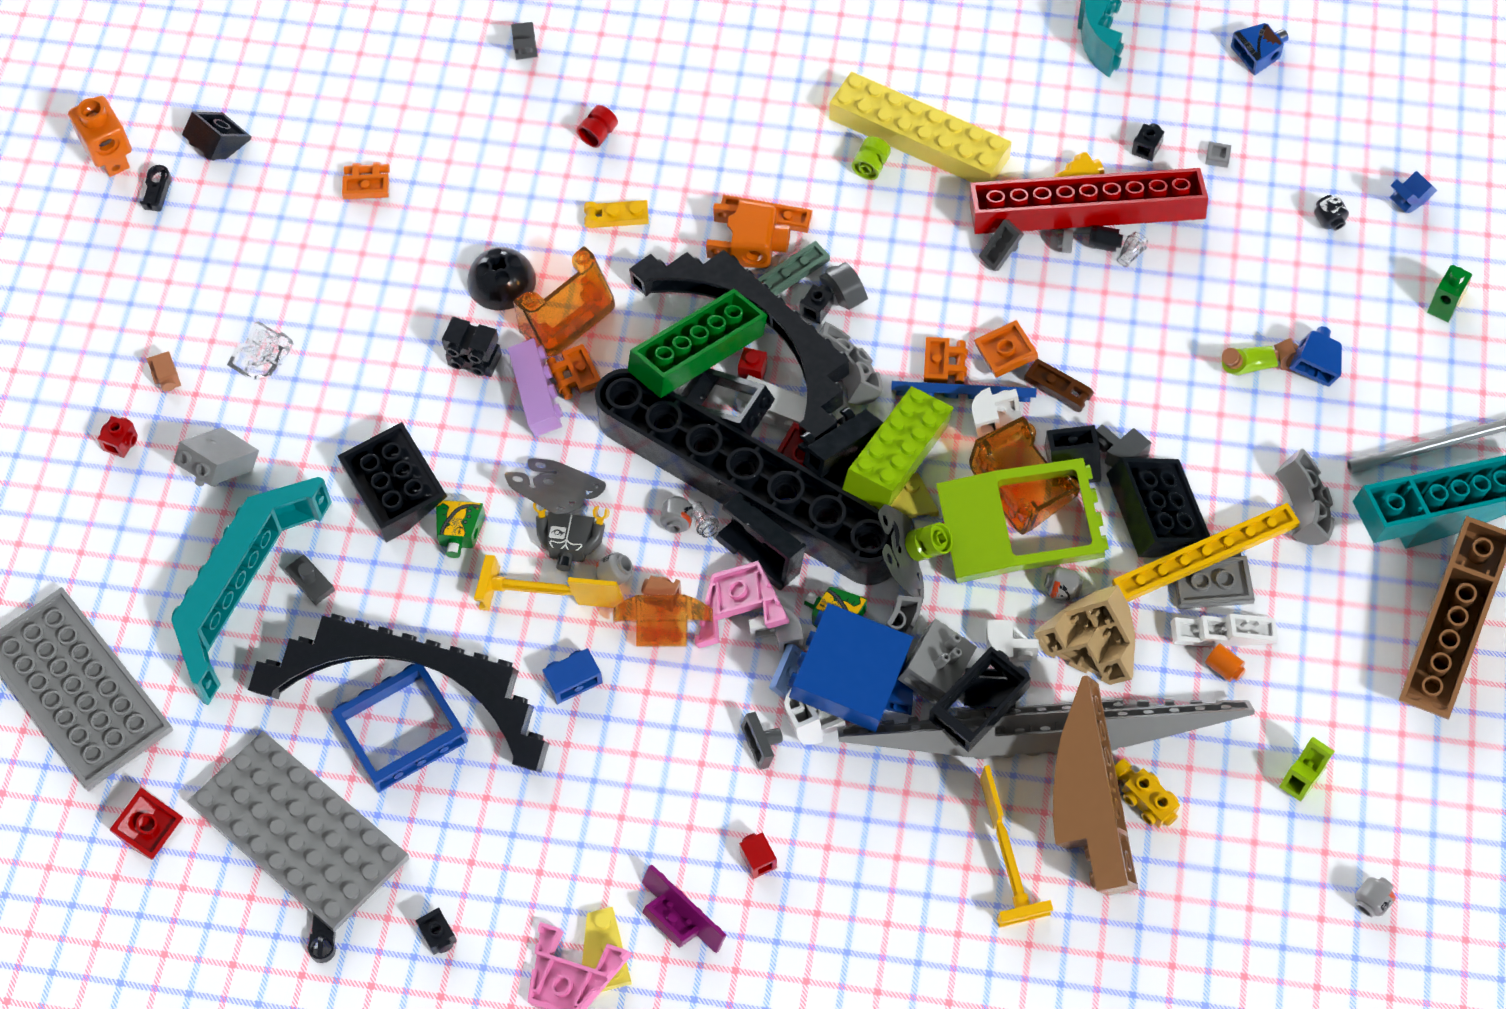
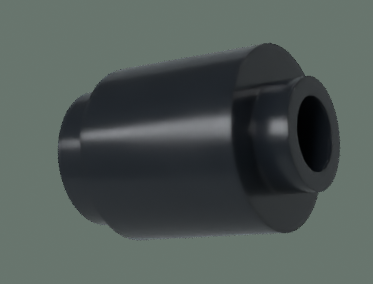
(1105, 238)

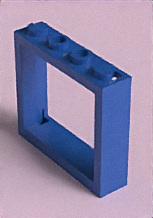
(417, 758)

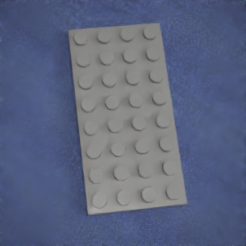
(77, 689)
(298, 830)

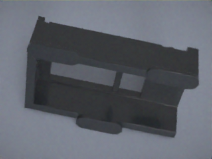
(762, 541)

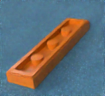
(796, 217)

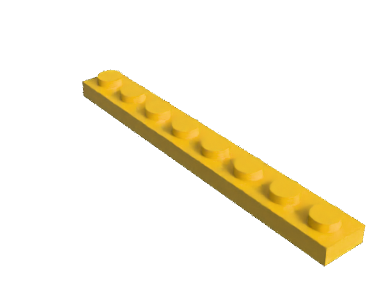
(1207, 552)

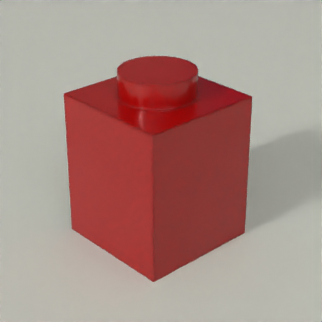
(752, 363)
(757, 854)

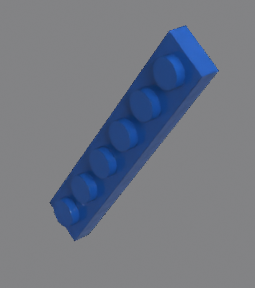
(953, 390)

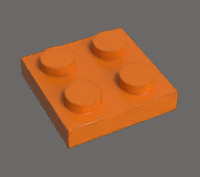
(1006, 348)

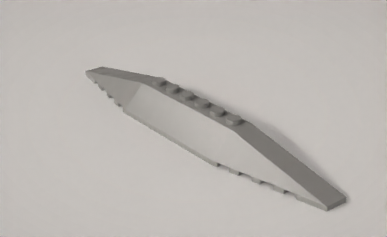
(1039, 727)

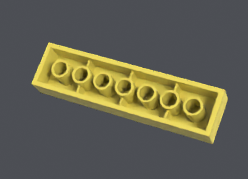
(919, 129)

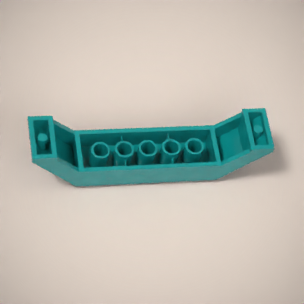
(234, 566)

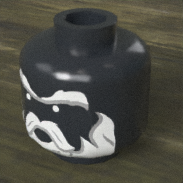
(1331, 212)

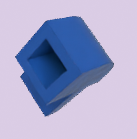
(1412, 192)

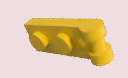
(616, 214)

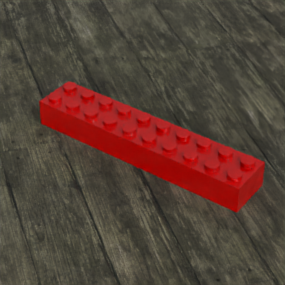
(1089, 200)

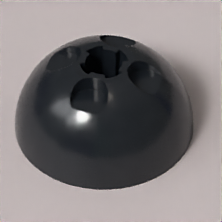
(500, 278)

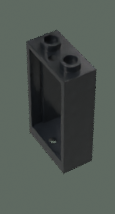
(748, 421)
(953, 727)

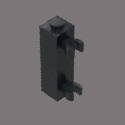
(841, 443)

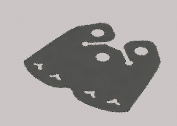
(568, 486)
(908, 568)

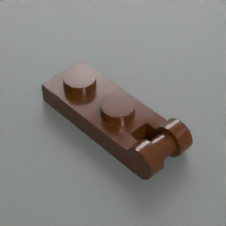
(1058, 384)

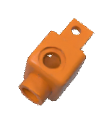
(95, 124)
(753, 232)

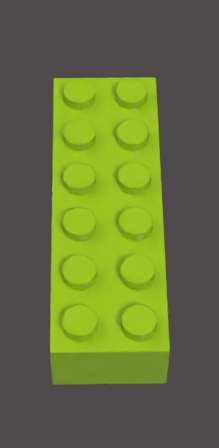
(898, 448)

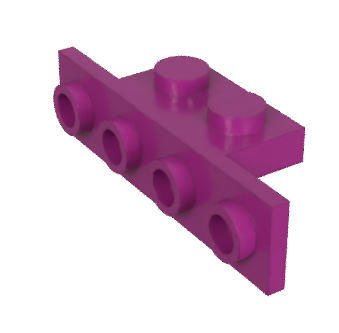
(677, 914)

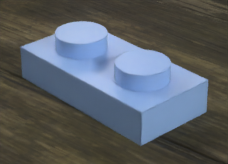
(785, 669)

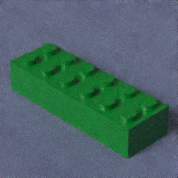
(696, 343)

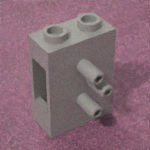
(215, 456)
(937, 661)

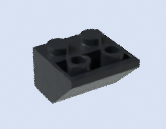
(1075, 444)

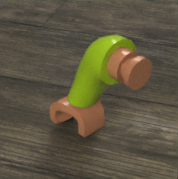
(1258, 358)

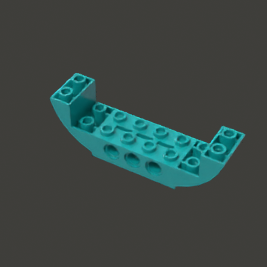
(1099, 41)

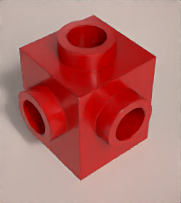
(117, 436)

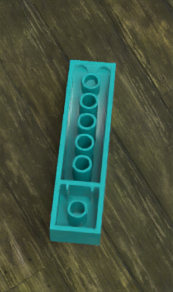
(1433, 502)

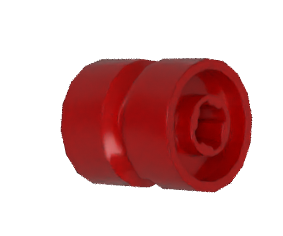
(597, 125)

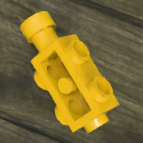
(1147, 798)

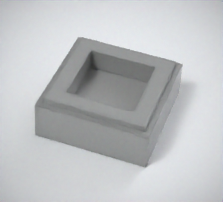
(1218, 154)

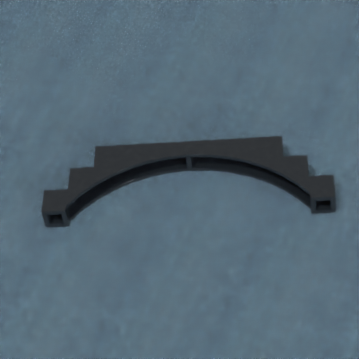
(817, 357)
(347, 642)

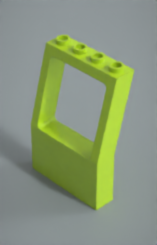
(979, 528)

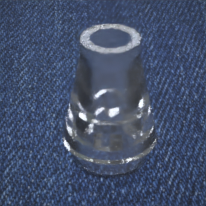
(1132, 248)
(705, 522)

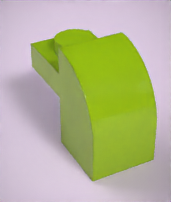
(1307, 769)

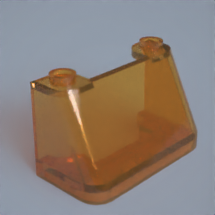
(568, 309)
(1023, 503)

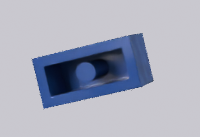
(572, 675)

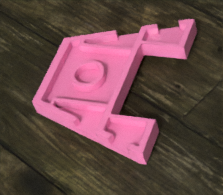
(739, 592)
(566, 984)

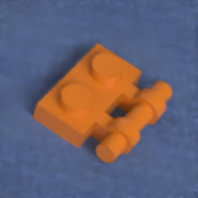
(370, 185)
(937, 360)
(580, 367)

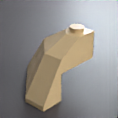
(1093, 635)

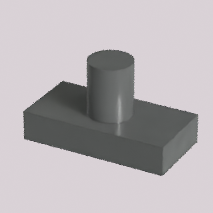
(1001, 245)
(309, 579)
(760, 740)

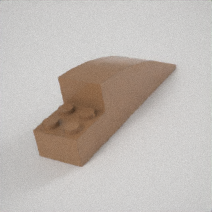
(1455, 618)
(1088, 795)

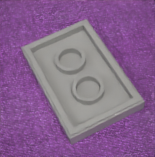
(1217, 585)

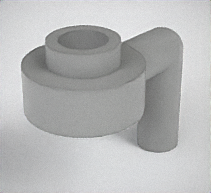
(1065, 240)

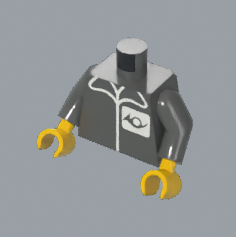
(569, 535)

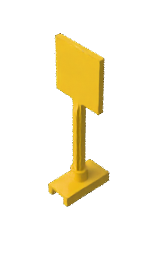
(586, 591)
(1023, 909)

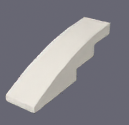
(1229, 631)

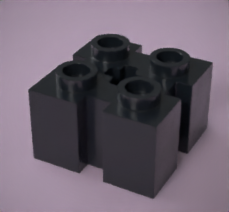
(471, 347)

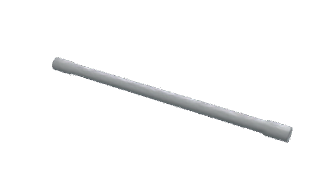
(1369, 461)

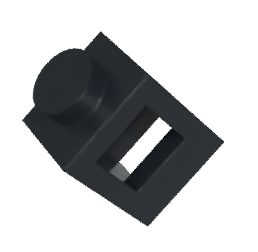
(1150, 137)
(817, 303)
(432, 922)

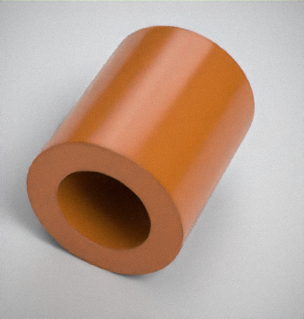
(1226, 663)

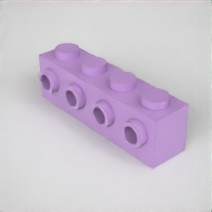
(535, 387)

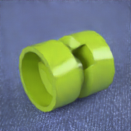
(871, 158)
(929, 541)

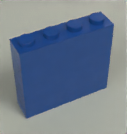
(849, 666)

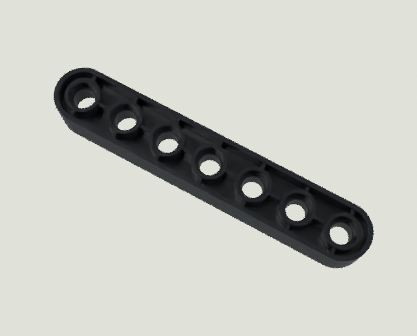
(638, 421)

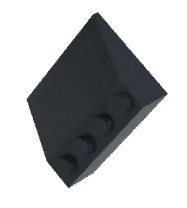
(392, 480)
(1157, 505)

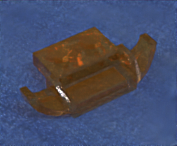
(662, 618)

